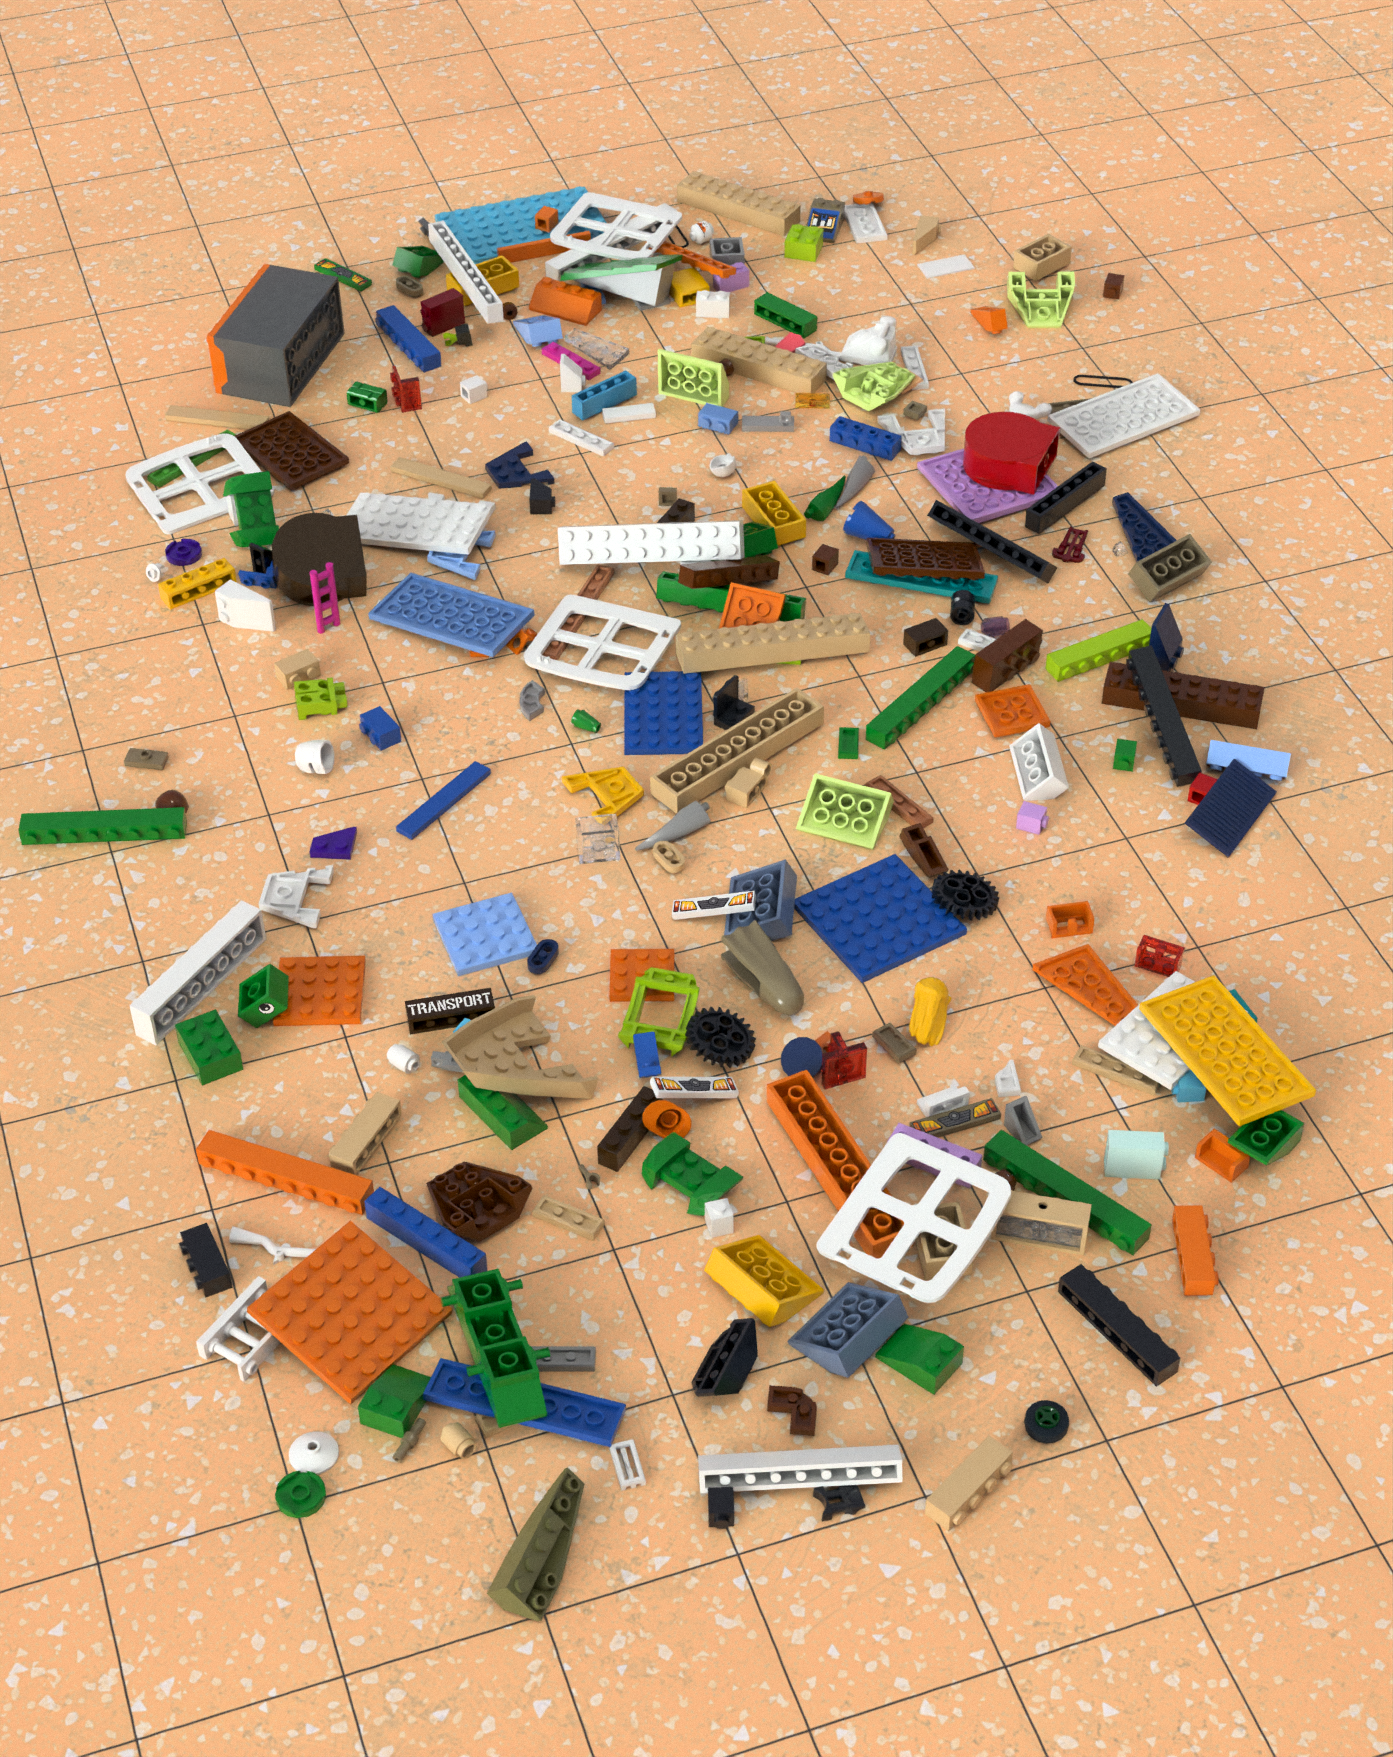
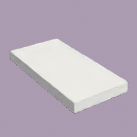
(864, 223)

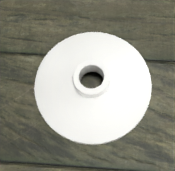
(314, 1460)

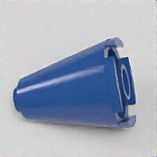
(867, 523)

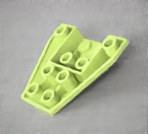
(872, 384)

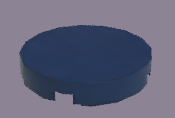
(802, 1055)

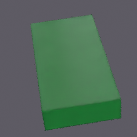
(848, 743)

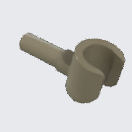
(589, 1177)

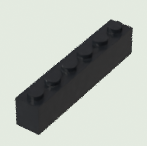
(1065, 497)
(1119, 1325)

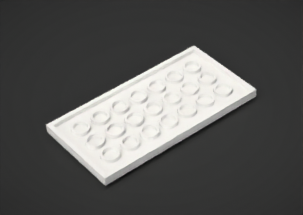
(1123, 415)
(420, 522)

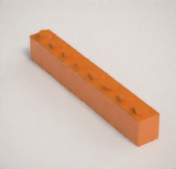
(284, 1172)

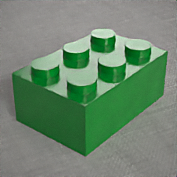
(209, 1047)

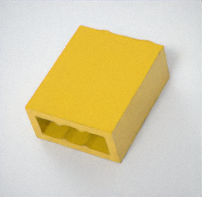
(685, 286)

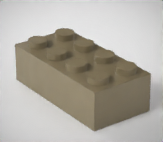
(1169, 568)

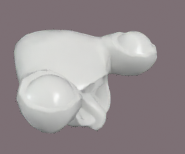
(1017, 406)

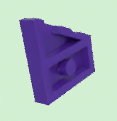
(334, 845)

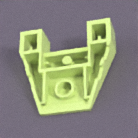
(1041, 306)

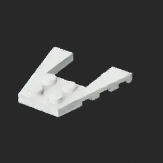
(922, 440)

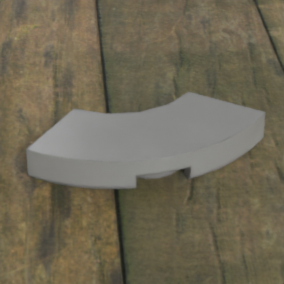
(530, 700)

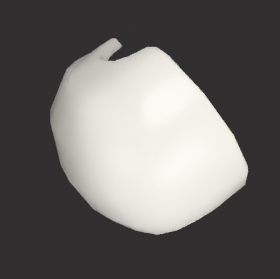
(723, 465)

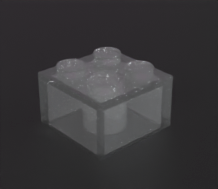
(597, 838)

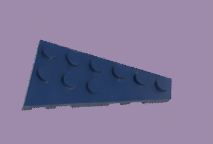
(1140, 527)

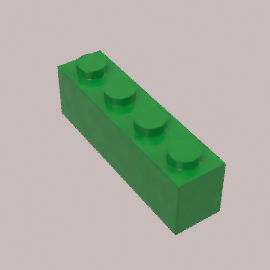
(785, 315)

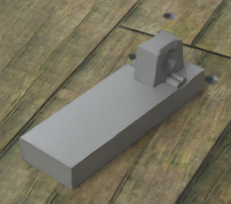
(780, 423)

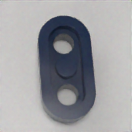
(539, 959)

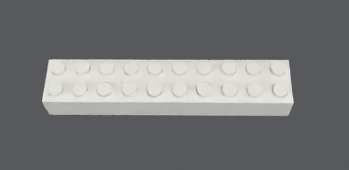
(651, 542)

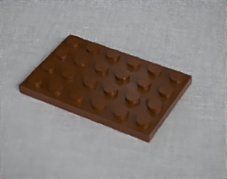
(291, 450)
(925, 558)

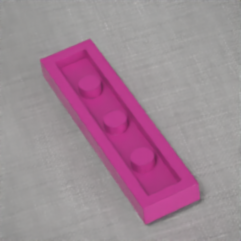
(554, 352)

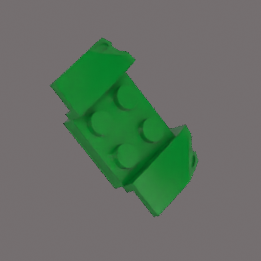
(253, 508)
(687, 1173)

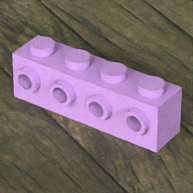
(953, 1149)

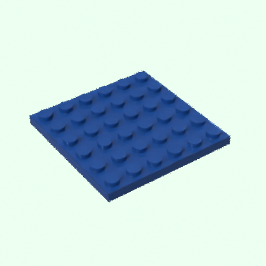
(878, 918)

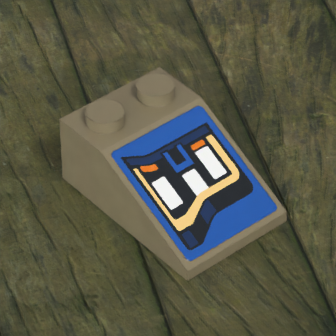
(827, 215)

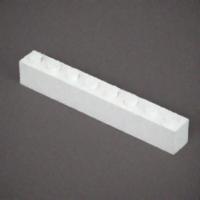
(801, 1468)

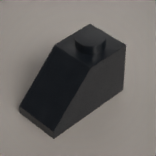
(541, 498)
(260, 557)

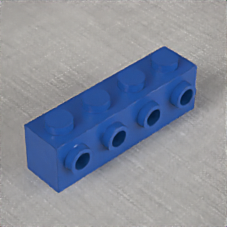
(865, 438)

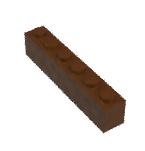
(727, 571)

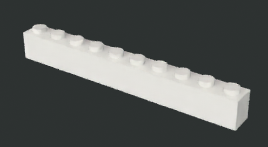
(573, 258)
(466, 272)

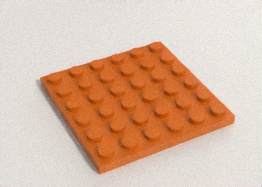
(349, 1311)

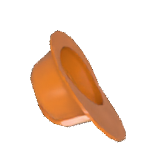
(665, 1117)

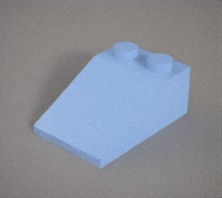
(539, 329)

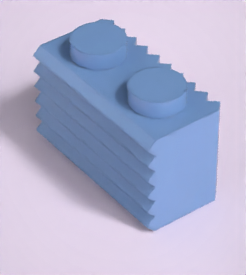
(717, 418)

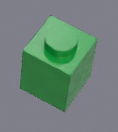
(1124, 755)

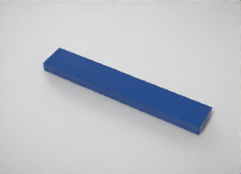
(443, 800)

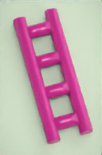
(317, 593)

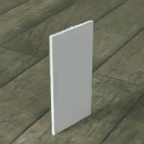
(945, 266)

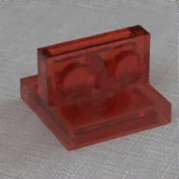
(843, 1063)

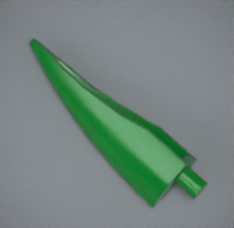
(825, 501)

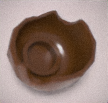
(171, 799)

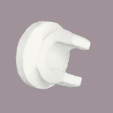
(153, 572)

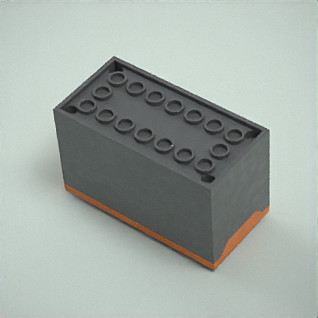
(276, 335)

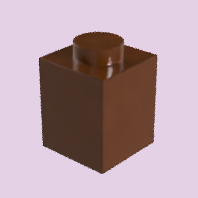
(1113, 286)
(825, 559)

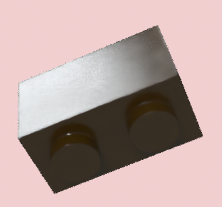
(925, 637)

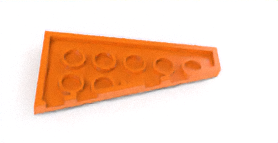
(1089, 982)

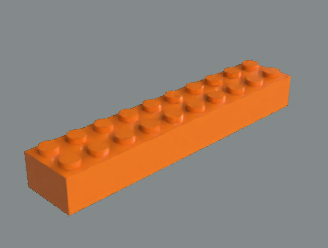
(829, 1153)

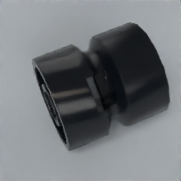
(962, 607)

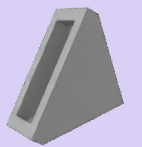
(1021, 1121)

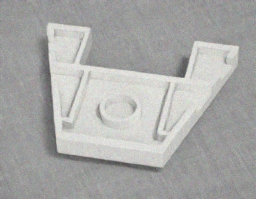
(285, 894)

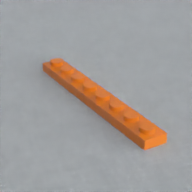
(697, 260)

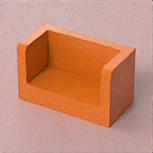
(1221, 1156)

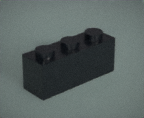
(205, 1260)

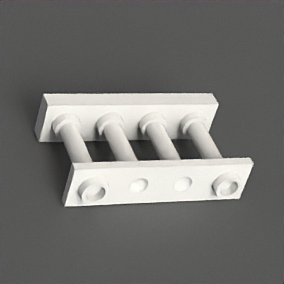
(228, 1325)

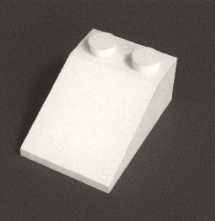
(244, 607)

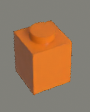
(546, 219)

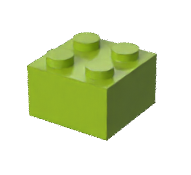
(803, 242)

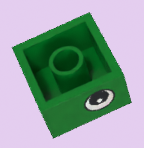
(263, 996)

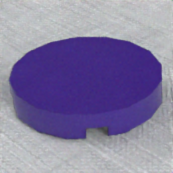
(183, 552)

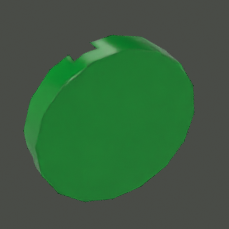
(300, 1494)

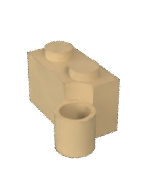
(748, 783)

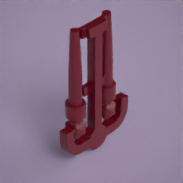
(1078, 547)

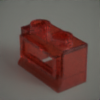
(1156, 961)

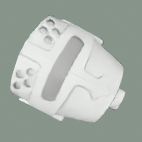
(315, 756)

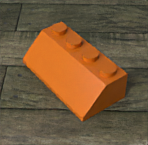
(565, 301)

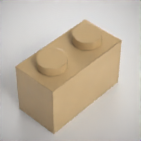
(297, 667)

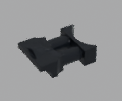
(850, 1500)

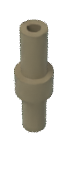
(409, 1440)

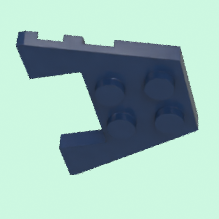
(510, 472)

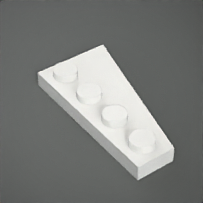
(833, 363)

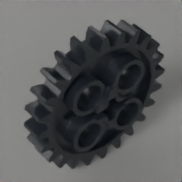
(965, 895)
(720, 1037)

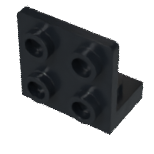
(728, 708)

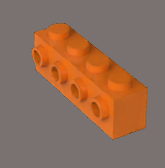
(1194, 1251)

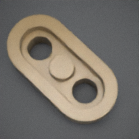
(668, 856)

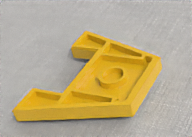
(613, 786)

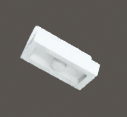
(944, 1101)

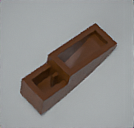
(923, 850)

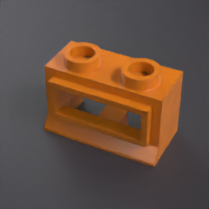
(1070, 913)

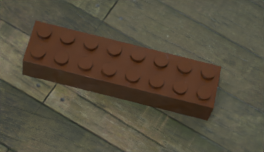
(1193, 695)

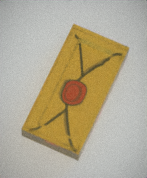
(812, 400)

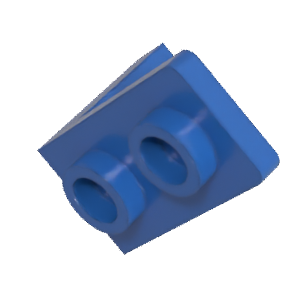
(258, 579)
(647, 1054)

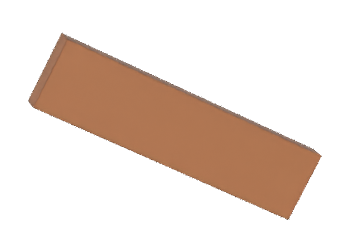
(902, 805)

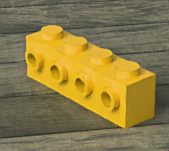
(196, 583)

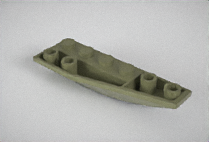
(539, 1552)

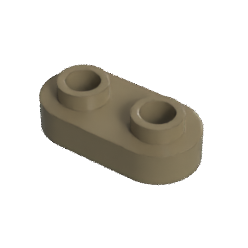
(409, 286)

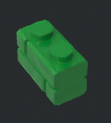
(367, 397)

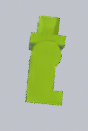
(319, 697)

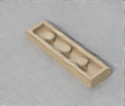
(1114, 1069)

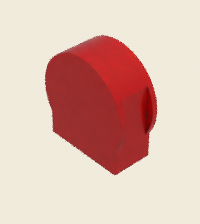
(1009, 451)

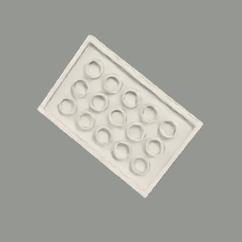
(1142, 1046)

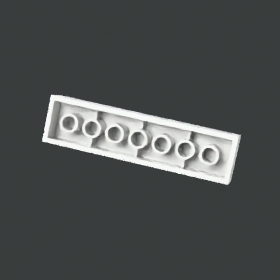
(198, 972)

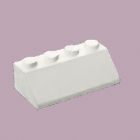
(1038, 765)

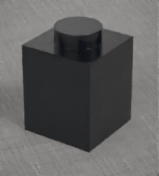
(720, 1507)

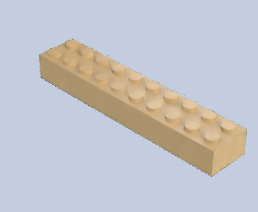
(772, 643)
(721, 757)

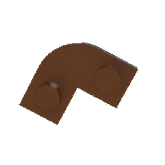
(794, 1401)

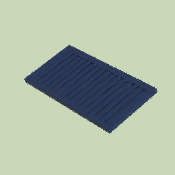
(1230, 807)

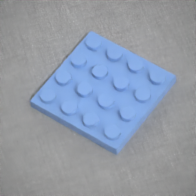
(484, 934)

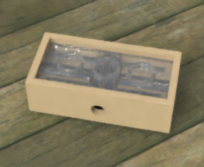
(1044, 1223)

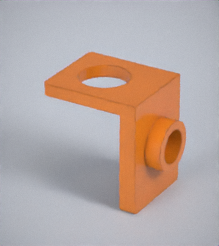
(524, 636)

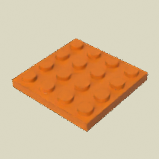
(323, 990)

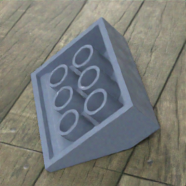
(774, 899)
(849, 1328)

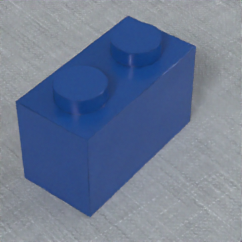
(380, 728)

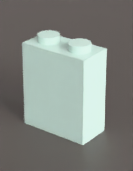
(1135, 1154)

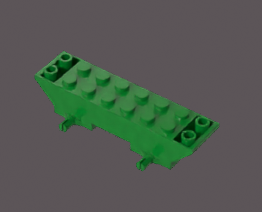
(498, 1347)

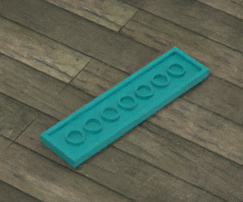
(982, 589)

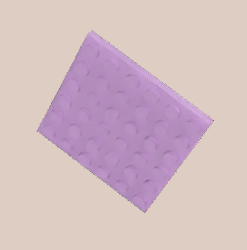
(971, 498)

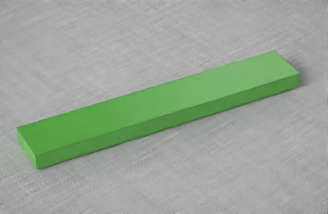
(170, 472)

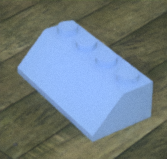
(1255, 759)

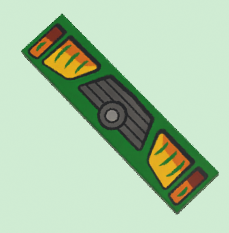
(344, 274)

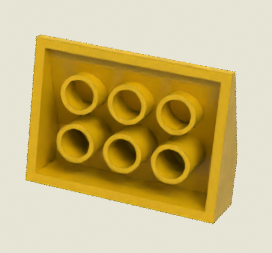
(762, 1279)

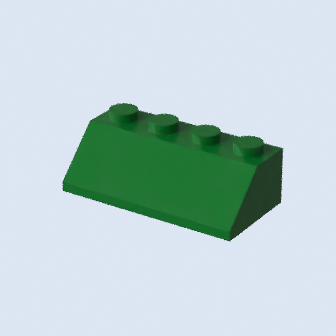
(502, 1112)

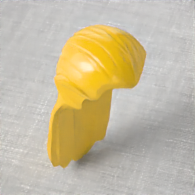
(929, 1011)

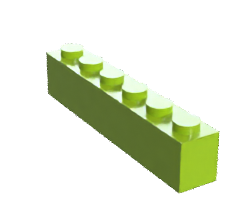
(1098, 650)

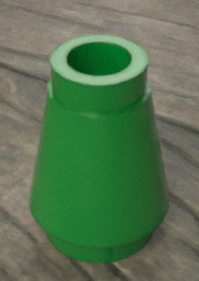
(585, 721)

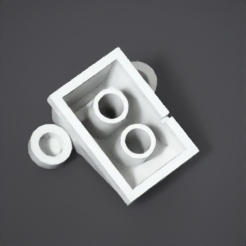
(872, 344)

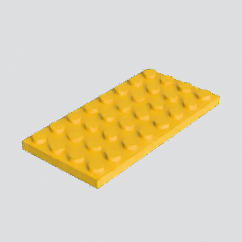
(1227, 1050)

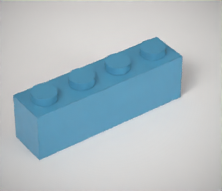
(604, 395)

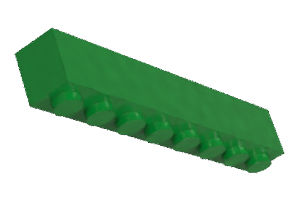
(715, 597)
(920, 698)
(102, 826)
(1050, 1180)

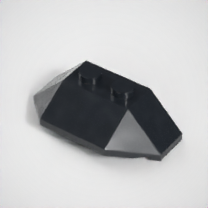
(728, 1360)

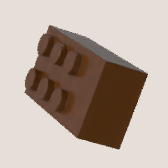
(1007, 656)

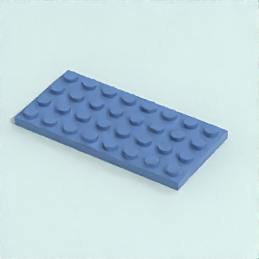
(451, 614)

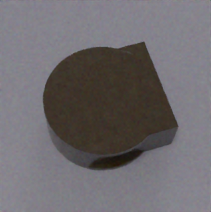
(309, 544)

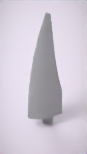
(857, 479)
(683, 823)

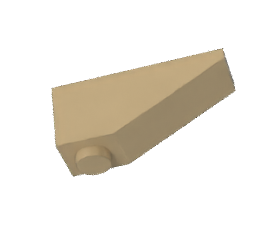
(925, 233)

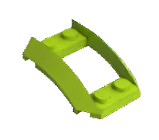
(667, 981)

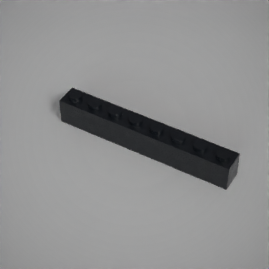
(992, 541)
(1164, 716)

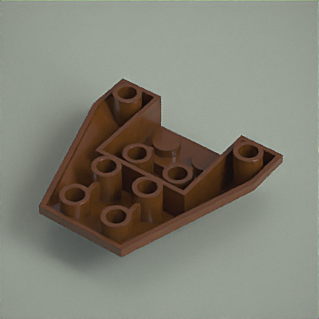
(478, 1199)

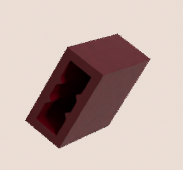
(442, 312)

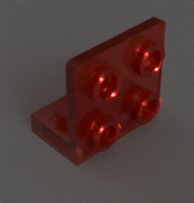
(406, 392)

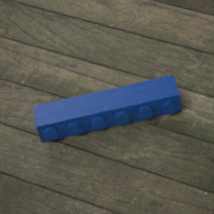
(408, 338)
(424, 1234)

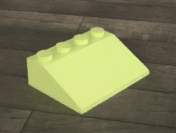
(692, 378)
(845, 811)

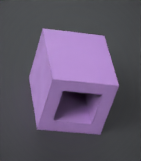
(1032, 818)

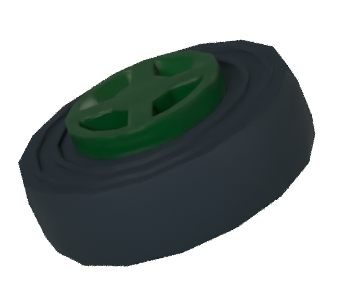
(1046, 1412)

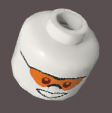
(701, 232)

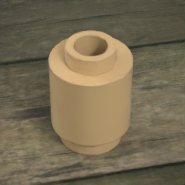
(458, 1440)

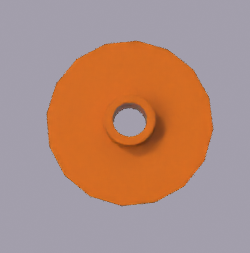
(868, 197)

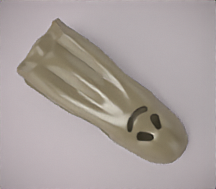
(762, 968)

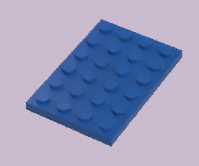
(664, 714)

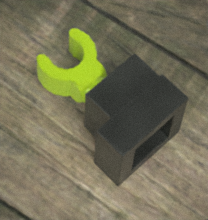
(462, 336)

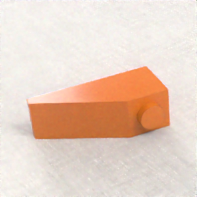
(991, 318)

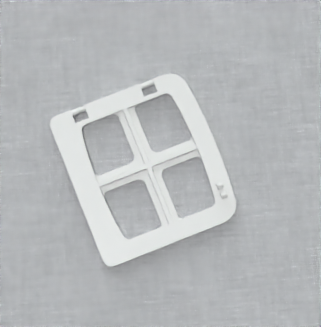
(616, 228)
(194, 481)
(602, 643)
(916, 1218)

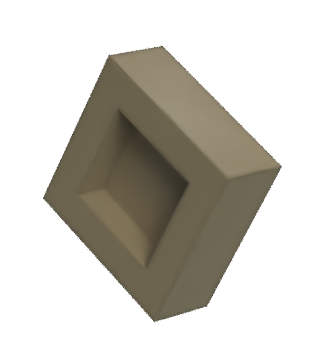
(915, 410)
(667, 496)

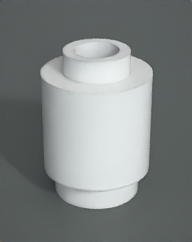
(403, 1058)

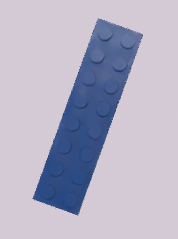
(567, 1411)

